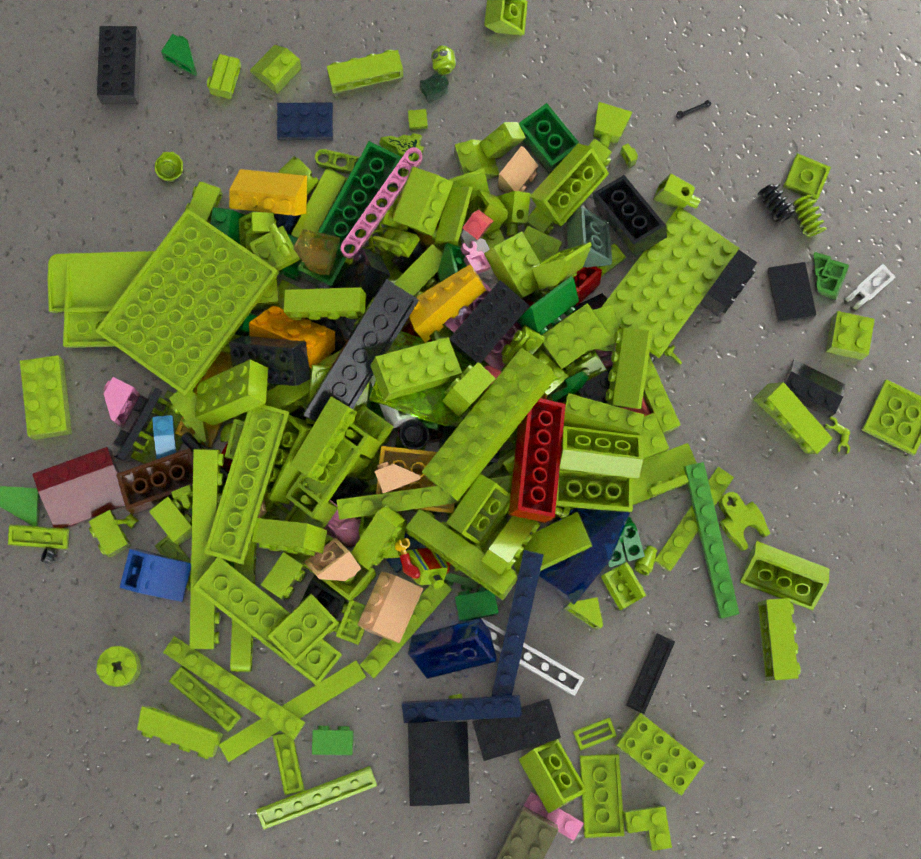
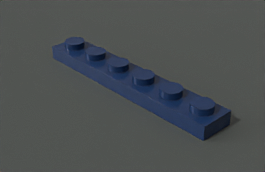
(462, 709)

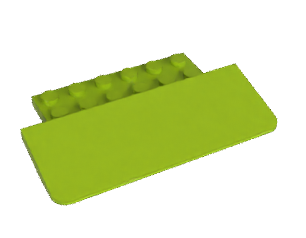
(87, 289)

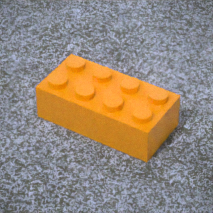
(277, 325)

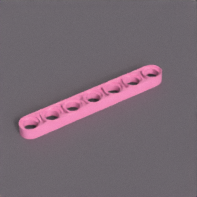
(373, 208)

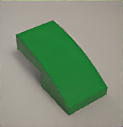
(574, 384)

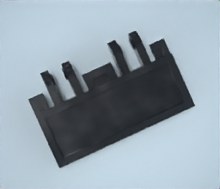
(143, 408)

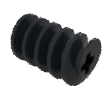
(776, 203)

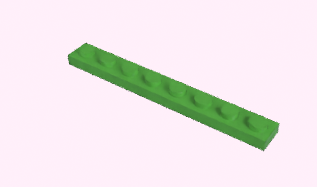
(711, 540)

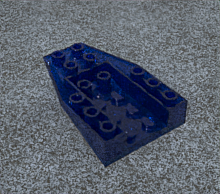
(577, 572)

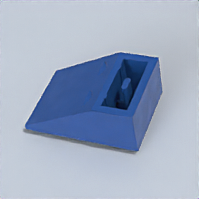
(155, 575)

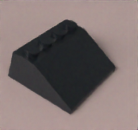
(438, 763)

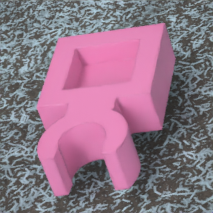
(476, 259)

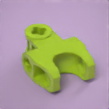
(739, 517)

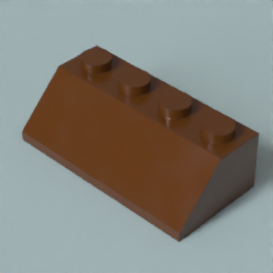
(156, 480)

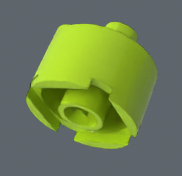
(297, 167)
(107, 667)

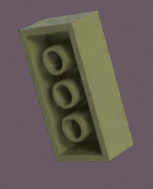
(528, 836)

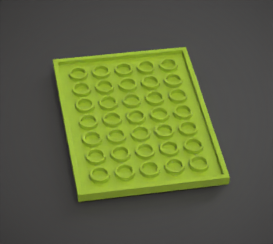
(187, 302)

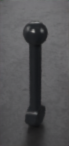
(680, 114)

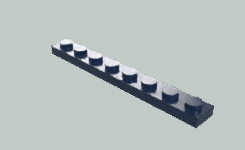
(517, 623)

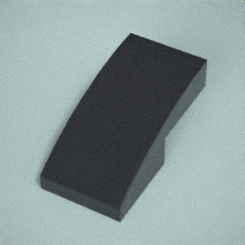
(349, 488)

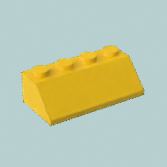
(269, 192)

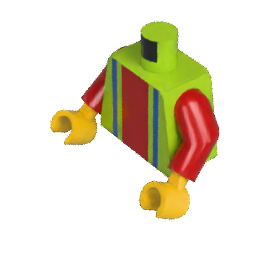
(422, 564)

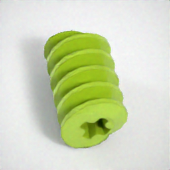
(807, 215)

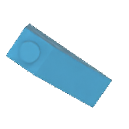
(164, 436)

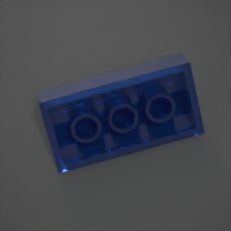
(452, 648)

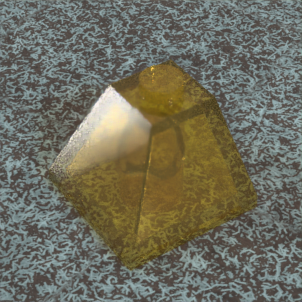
(317, 250)

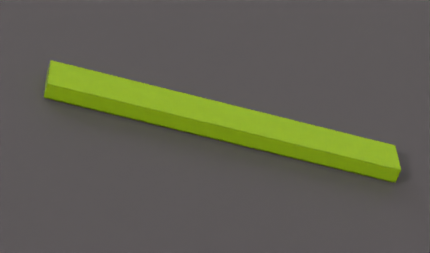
(298, 706)

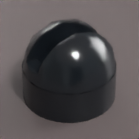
(48, 556)

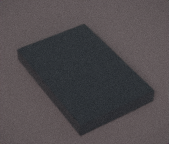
(791, 292)

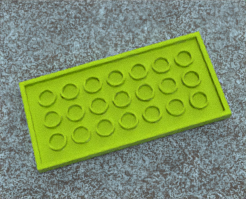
(671, 279)

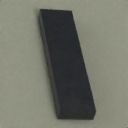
(650, 673)

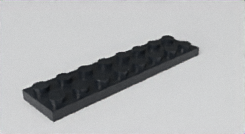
(369, 339)

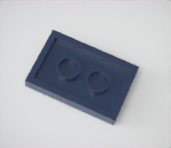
(305, 121)

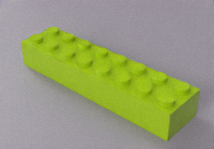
(489, 424)

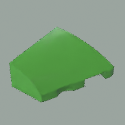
(829, 275)
(21, 503)

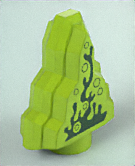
(402, 144)

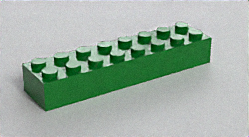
(357, 193)

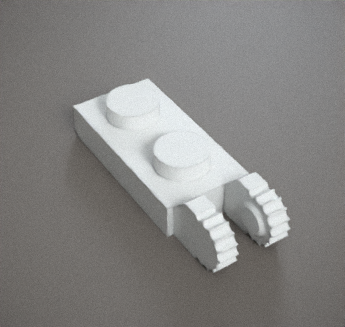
(871, 285)

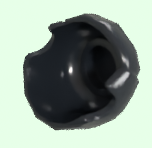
(414, 434)

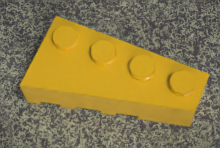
(445, 301)

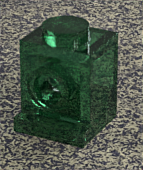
(434, 92)

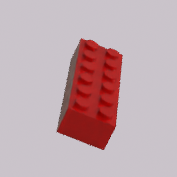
(537, 462)

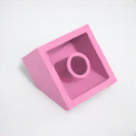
(120, 400)

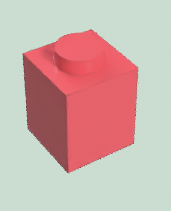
(477, 224)

